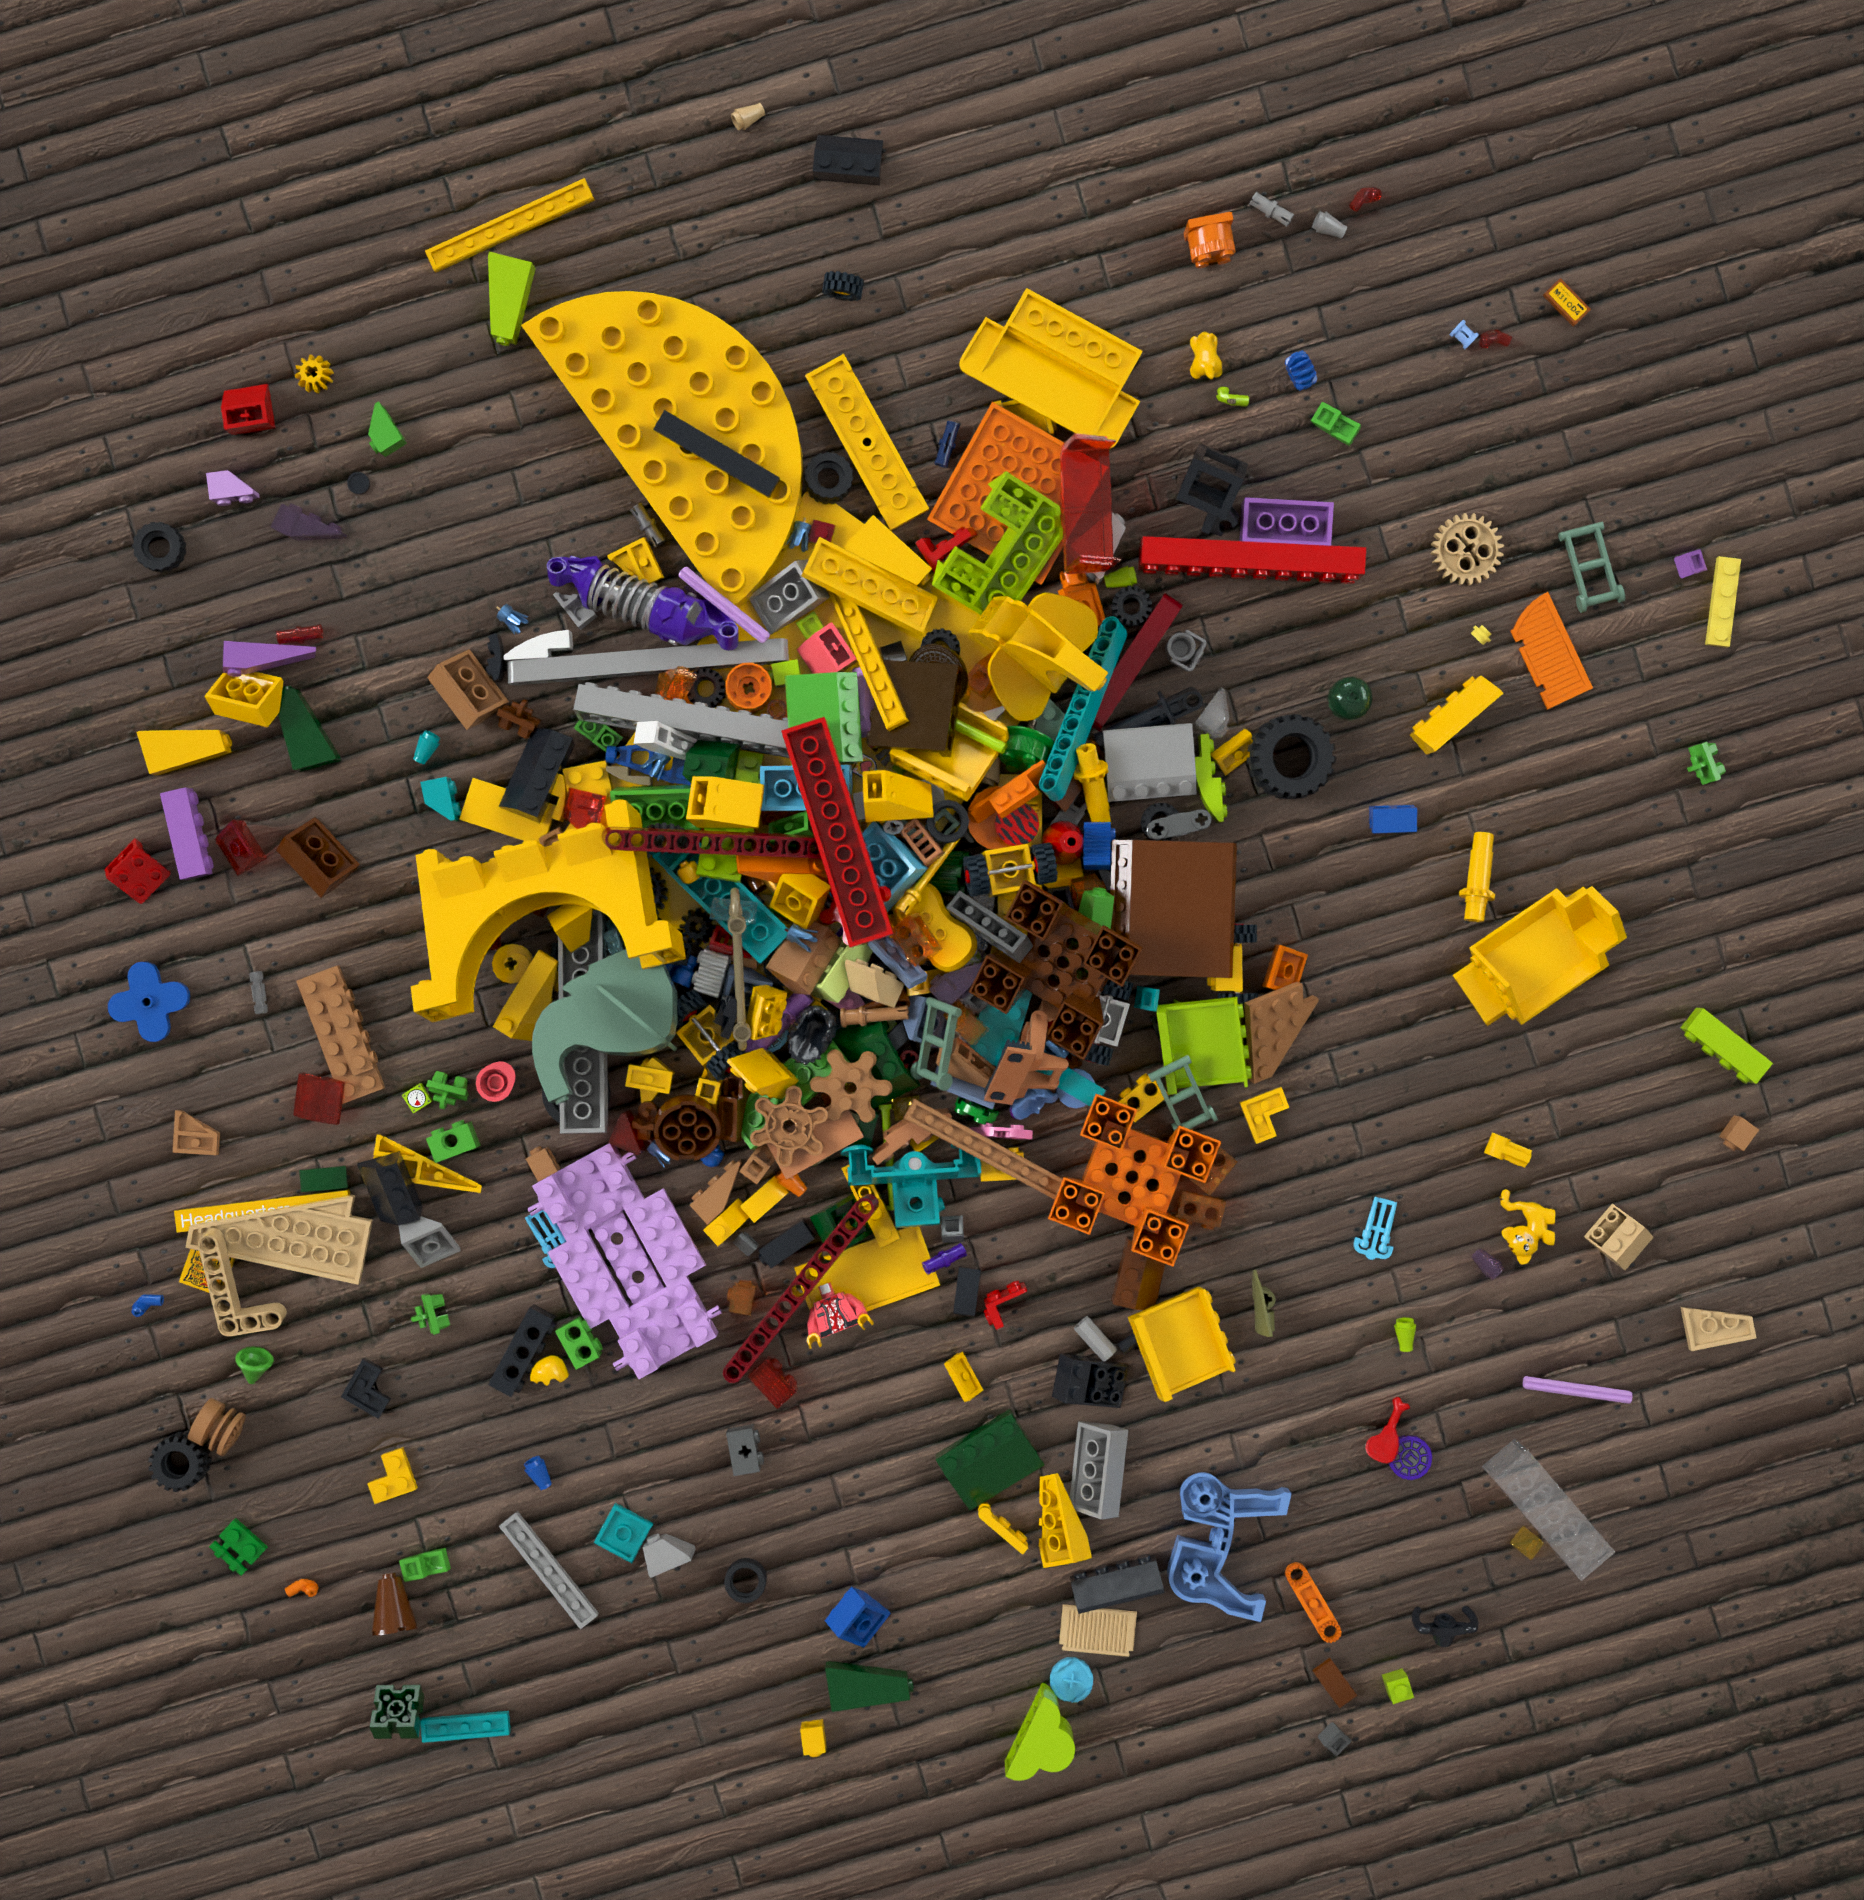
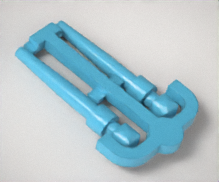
(551, 1237)
(1371, 1253)

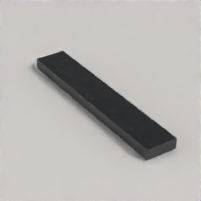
(716, 454)

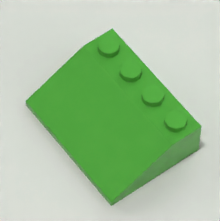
(832, 697)

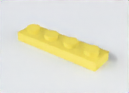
(1723, 602)

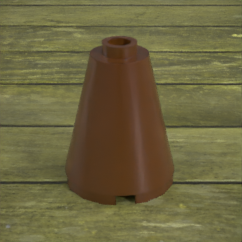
(392, 1607)

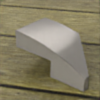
(575, 609)

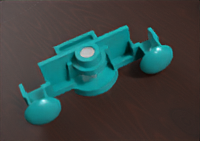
(910, 1178)

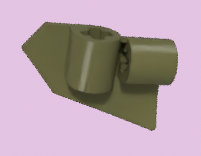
(1263, 1314)

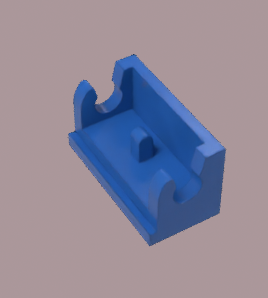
(1393, 818)

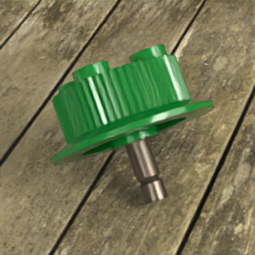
(1025, 747)

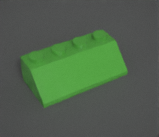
(658, 803)

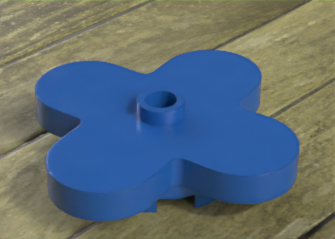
(165, 998)

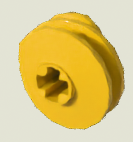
(503, 957)

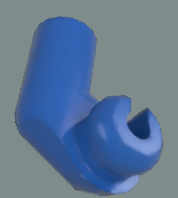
(144, 1302)

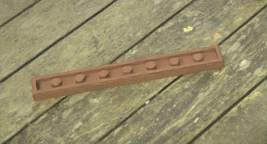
(983, 1148)

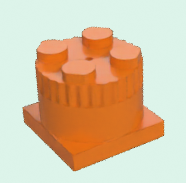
(1210, 239)

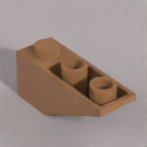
(715, 1198)

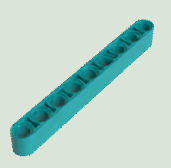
(1081, 712)

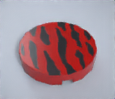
(1018, 827)

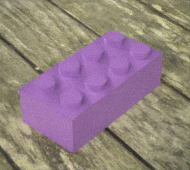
(1286, 521)

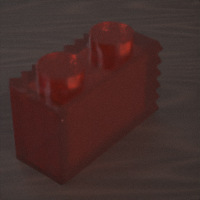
(773, 1381)

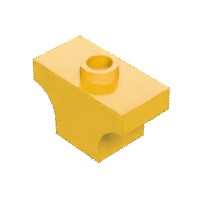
(709, 1088)

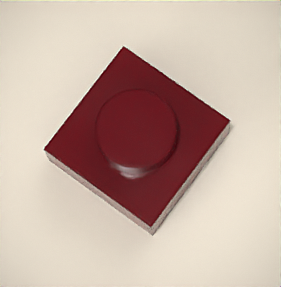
(822, 530)

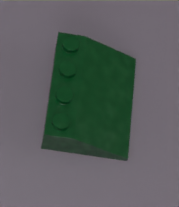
(989, 1459)

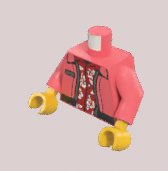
(834, 1314)

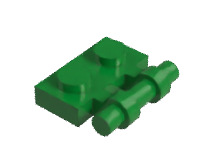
(243, 1542)

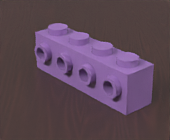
(186, 833)

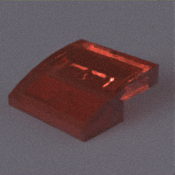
(319, 1098)

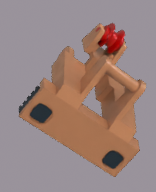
(1020, 1060)

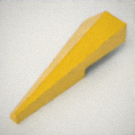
(424, 1170)

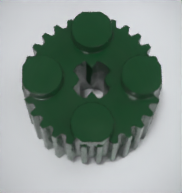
(950, 875)

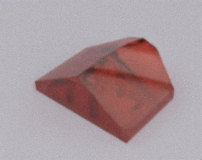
(583, 807)

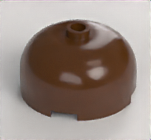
(686, 1131)

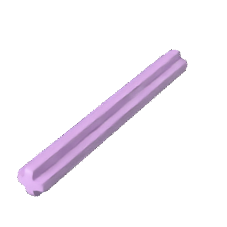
(724, 605)
(1577, 1389)

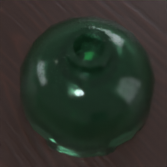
(1343, 704)

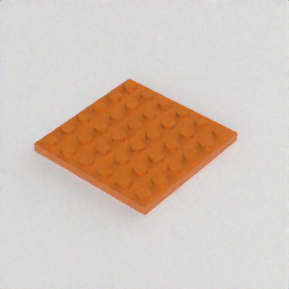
(1026, 454)

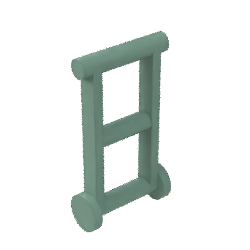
(1582, 600)
(919, 1069)
(1208, 1110)

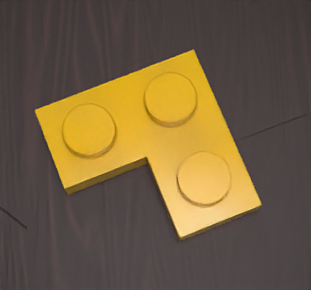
(1258, 1110)
(398, 1478)

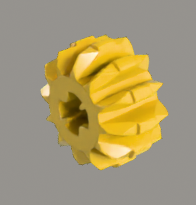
(306, 378)

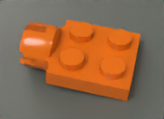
(1079, 589)

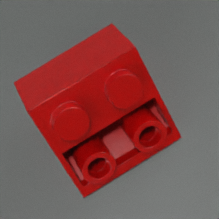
(247, 410)

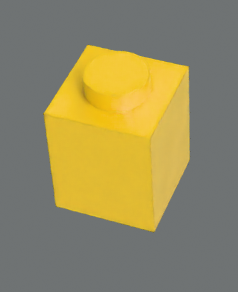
(813, 1737)

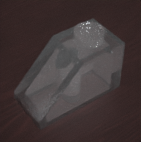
(1214, 716)

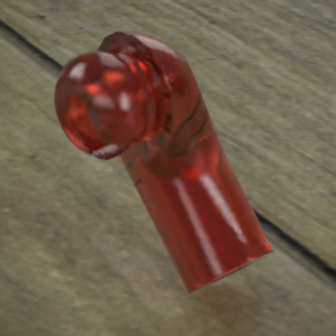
(1365, 195)
(1494, 336)

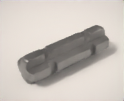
(258, 992)

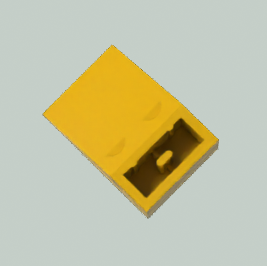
(895, 797)
(724, 803)
(763, 1073)

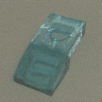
(613, 938)

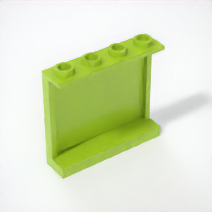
(1210, 1036)

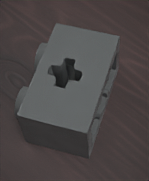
(742, 1462)

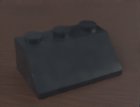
(848, 160)
(391, 1189)

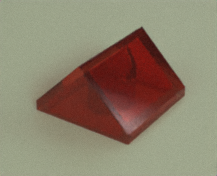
(240, 846)
(625, 1136)

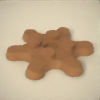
(861, 1076)
(774, 1130)

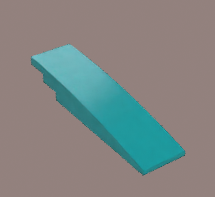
(758, 938)

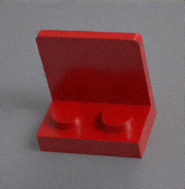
(136, 872)

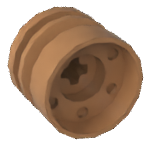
(220, 1428)

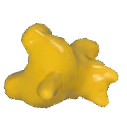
(1206, 358)

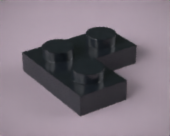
(361, 1390)

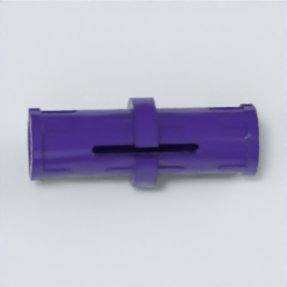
(944, 1259)

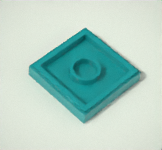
(623, 1533)

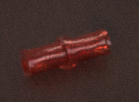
(299, 634)

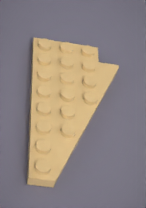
(303, 1238)

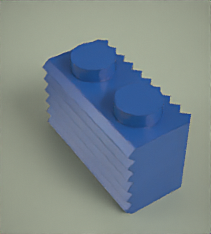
(1097, 845)

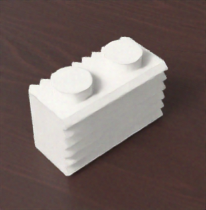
(711, 972)

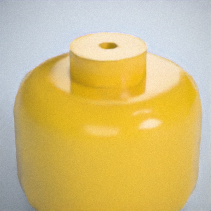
(687, 872)

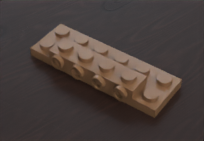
(341, 1033)

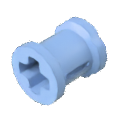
(1464, 334)

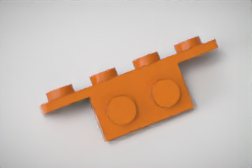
(1011, 795)

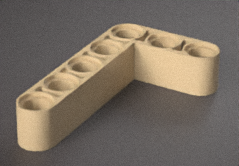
(229, 1292)

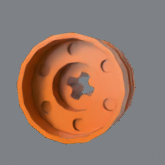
(744, 676)

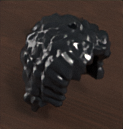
(811, 1034)

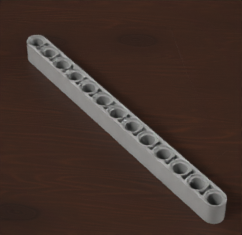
(644, 662)

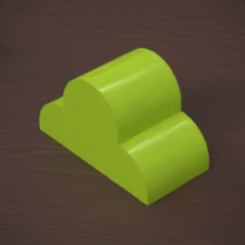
(1042, 1740)

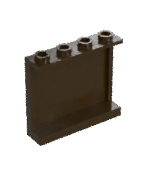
(931, 704)

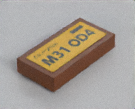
(1566, 302)

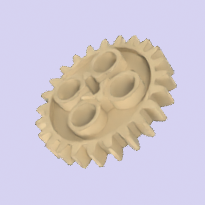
(1483, 537)

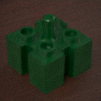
(397, 1711)

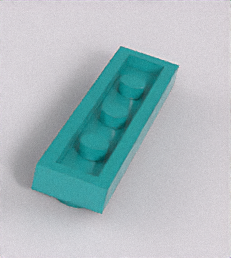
(465, 1726)

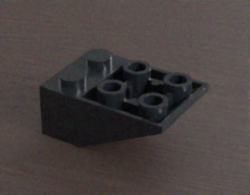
(1089, 1381)

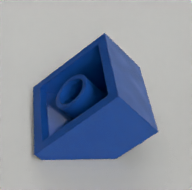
(857, 1617)

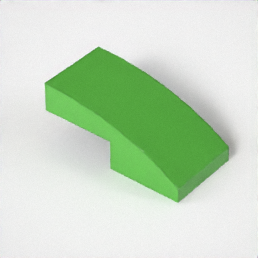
(1335, 424)
(424, 1564)

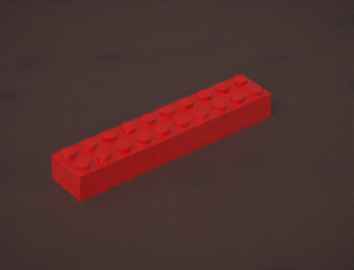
(1251, 559)
(837, 832)

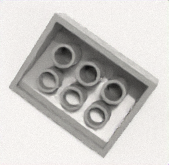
(1149, 762)

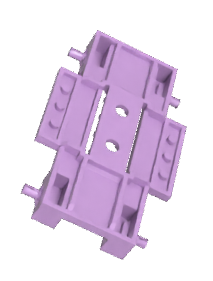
(662, 1318)

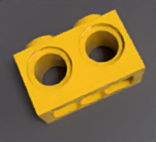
(1146, 1102)

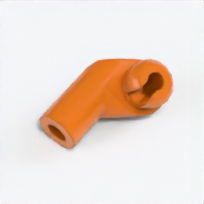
(305, 1585)

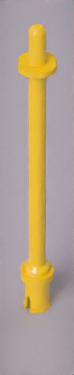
(913, 896)

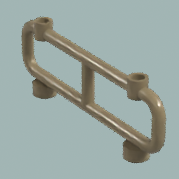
(737, 926)

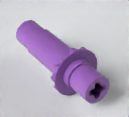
(794, 1005)

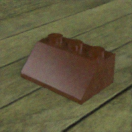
(317, 857)
(1137, 1280)

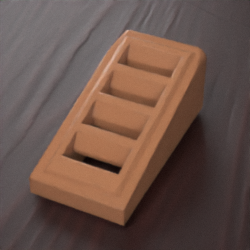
(915, 846)

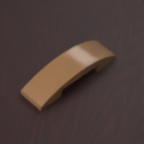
(760, 1161)

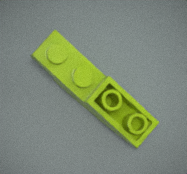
(1209, 788)

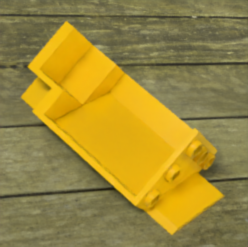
(1540, 955)

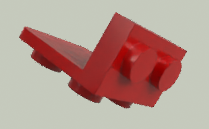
(995, 1297)

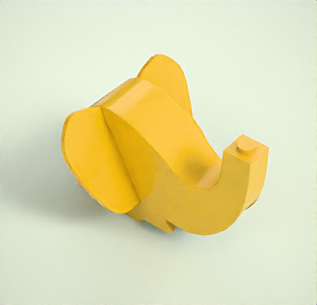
(1037, 650)

